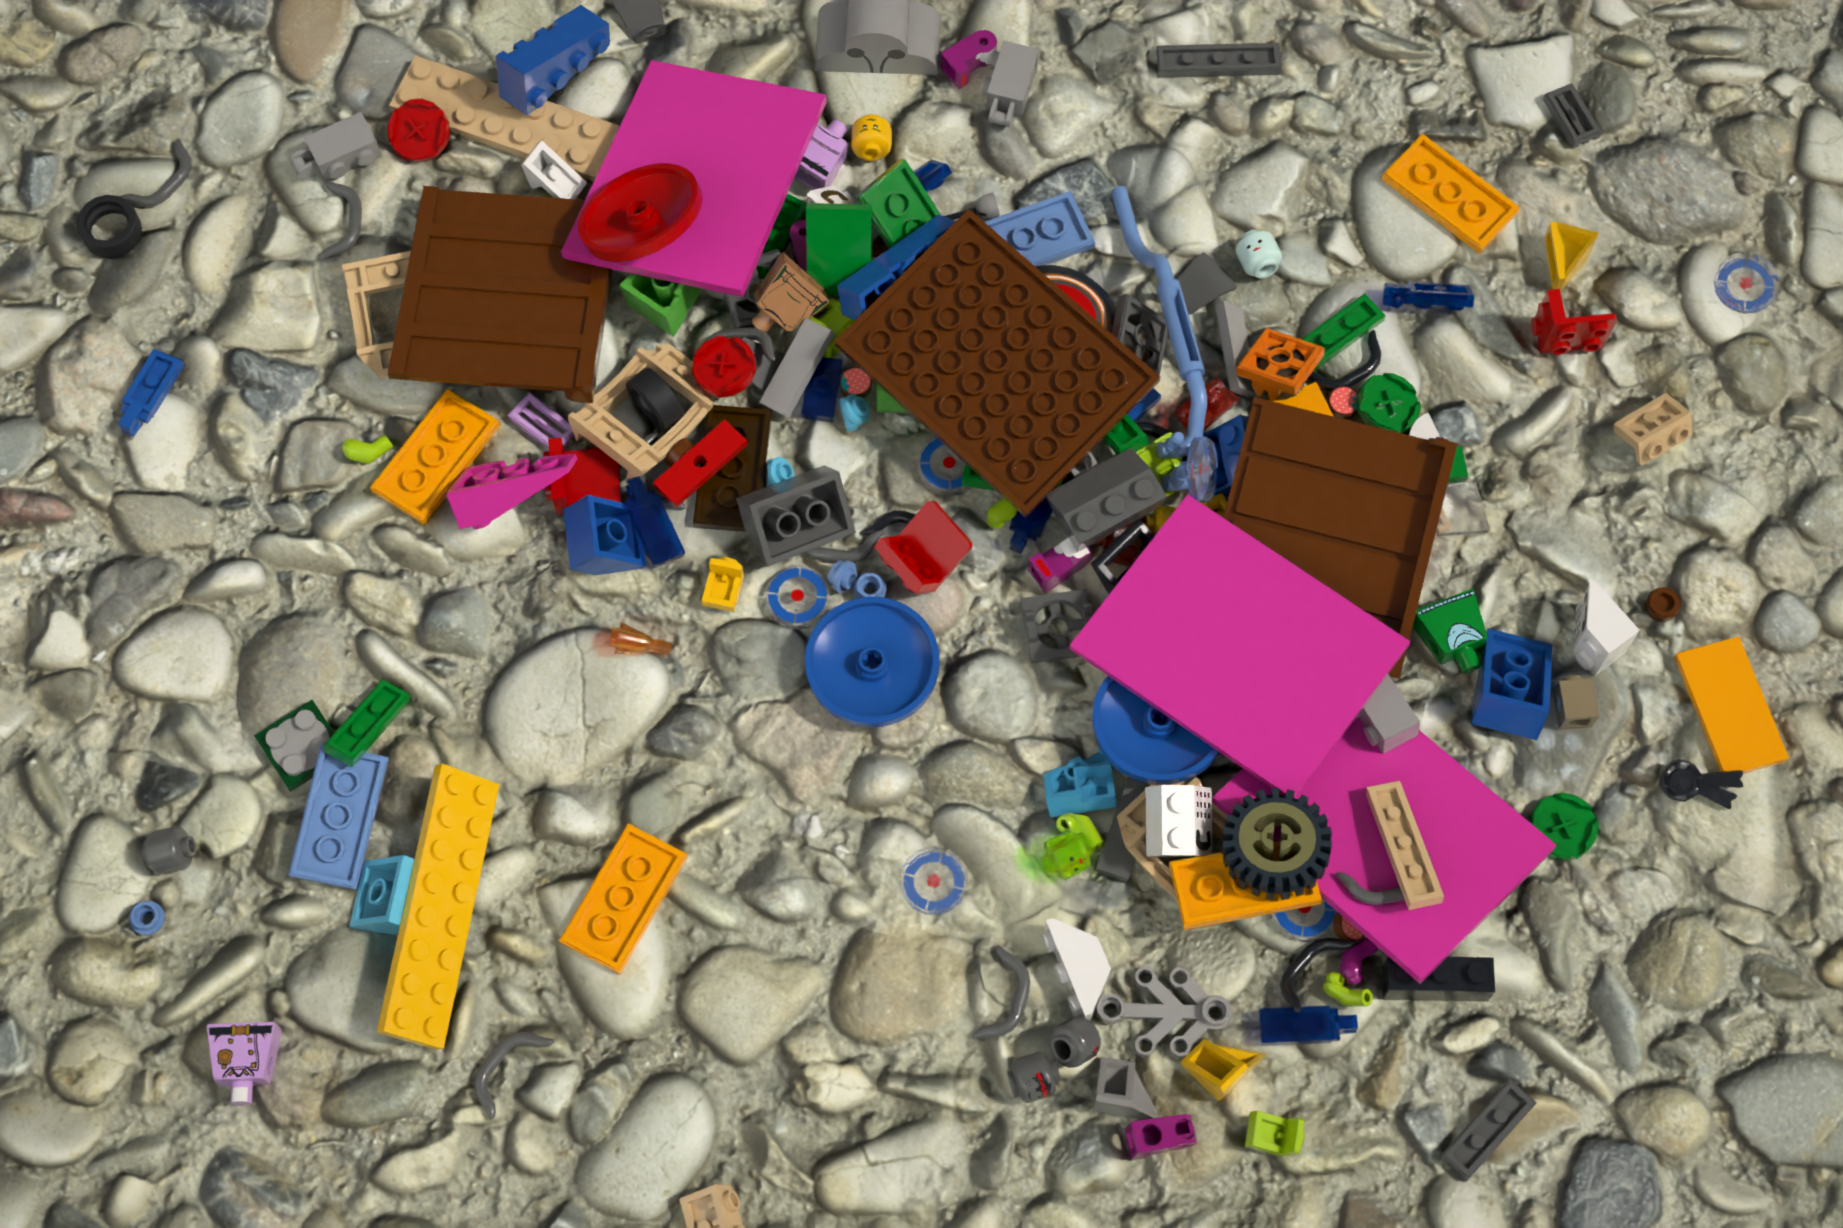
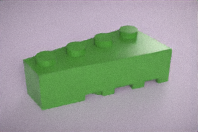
(659, 300)

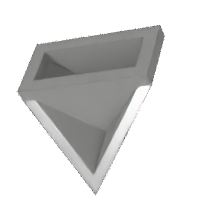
(1122, 1091)

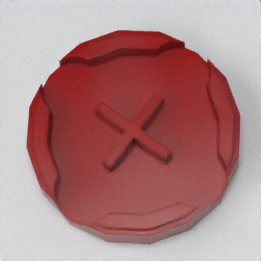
(418, 130)
(724, 366)

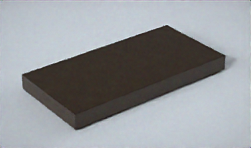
(744, 474)

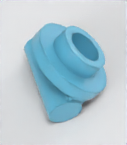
(854, 411)
(778, 470)

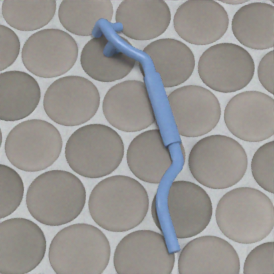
(1181, 337)

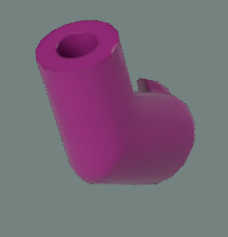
(1352, 960)

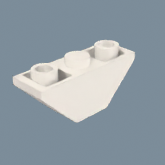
(1079, 965)

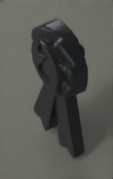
(1682, 781)

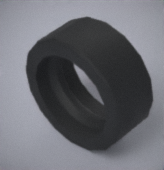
(103, 206)
(654, 399)

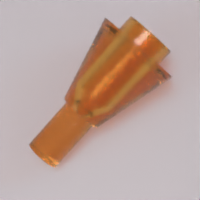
(630, 640)

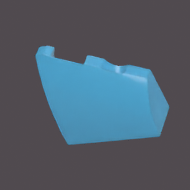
(1080, 786)

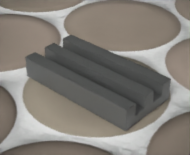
(1562, 121)

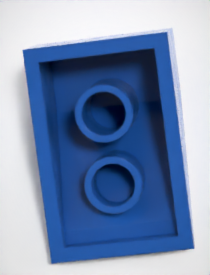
(1513, 685)

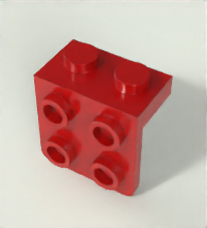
(1562, 334)
(591, 475)
(925, 549)

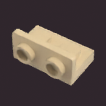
(1655, 428)
(712, 1208)

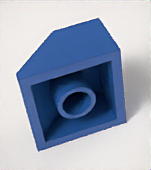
(602, 537)

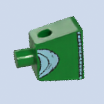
(1453, 630)

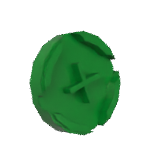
(1388, 403)
(1567, 823)

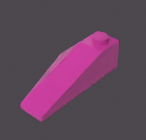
(494, 488)

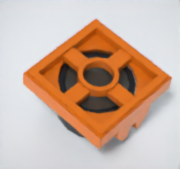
(1279, 365)

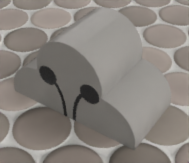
(878, 37)

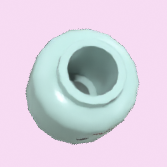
(1258, 253)

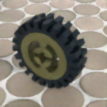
(1308, 844)

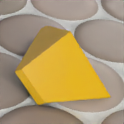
(1567, 251)
(1219, 1066)

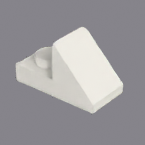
(549, 171)

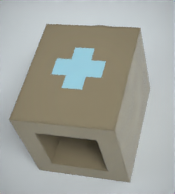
(1575, 703)

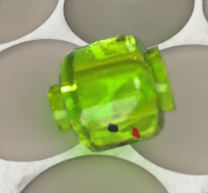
(1067, 854)

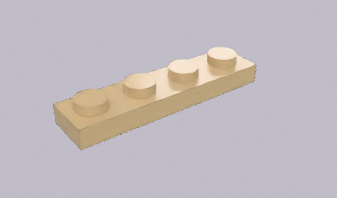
(1404, 845)

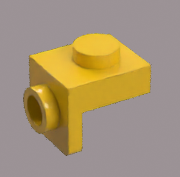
(723, 584)

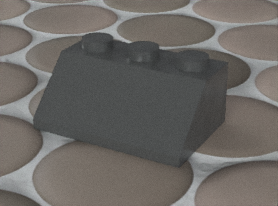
(1106, 498)
(796, 514)

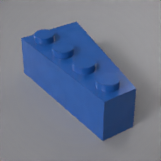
(550, 59)
(876, 277)

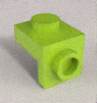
(1274, 1134)

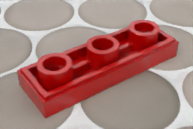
(713, 450)

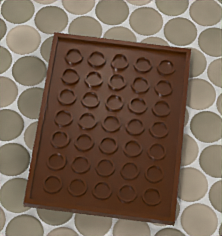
(997, 362)

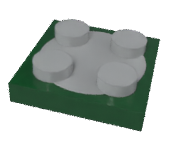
(295, 743)

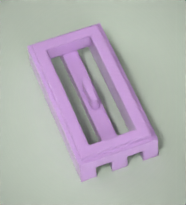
(548, 412)

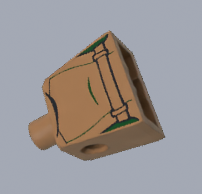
(787, 296)

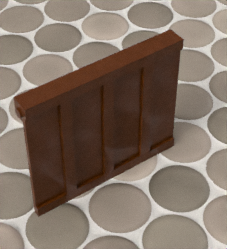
(497, 299)
(1344, 504)

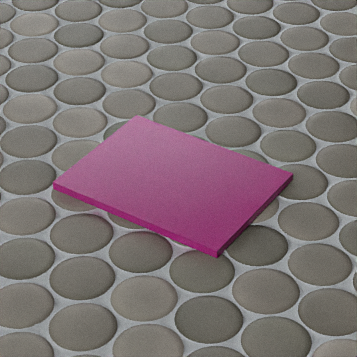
(741, 147)
(1240, 646)
(1472, 838)

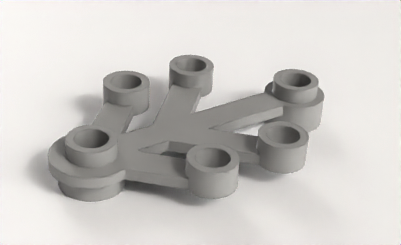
(1170, 1011)

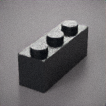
(1451, 981)

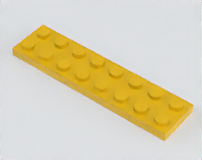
(438, 908)

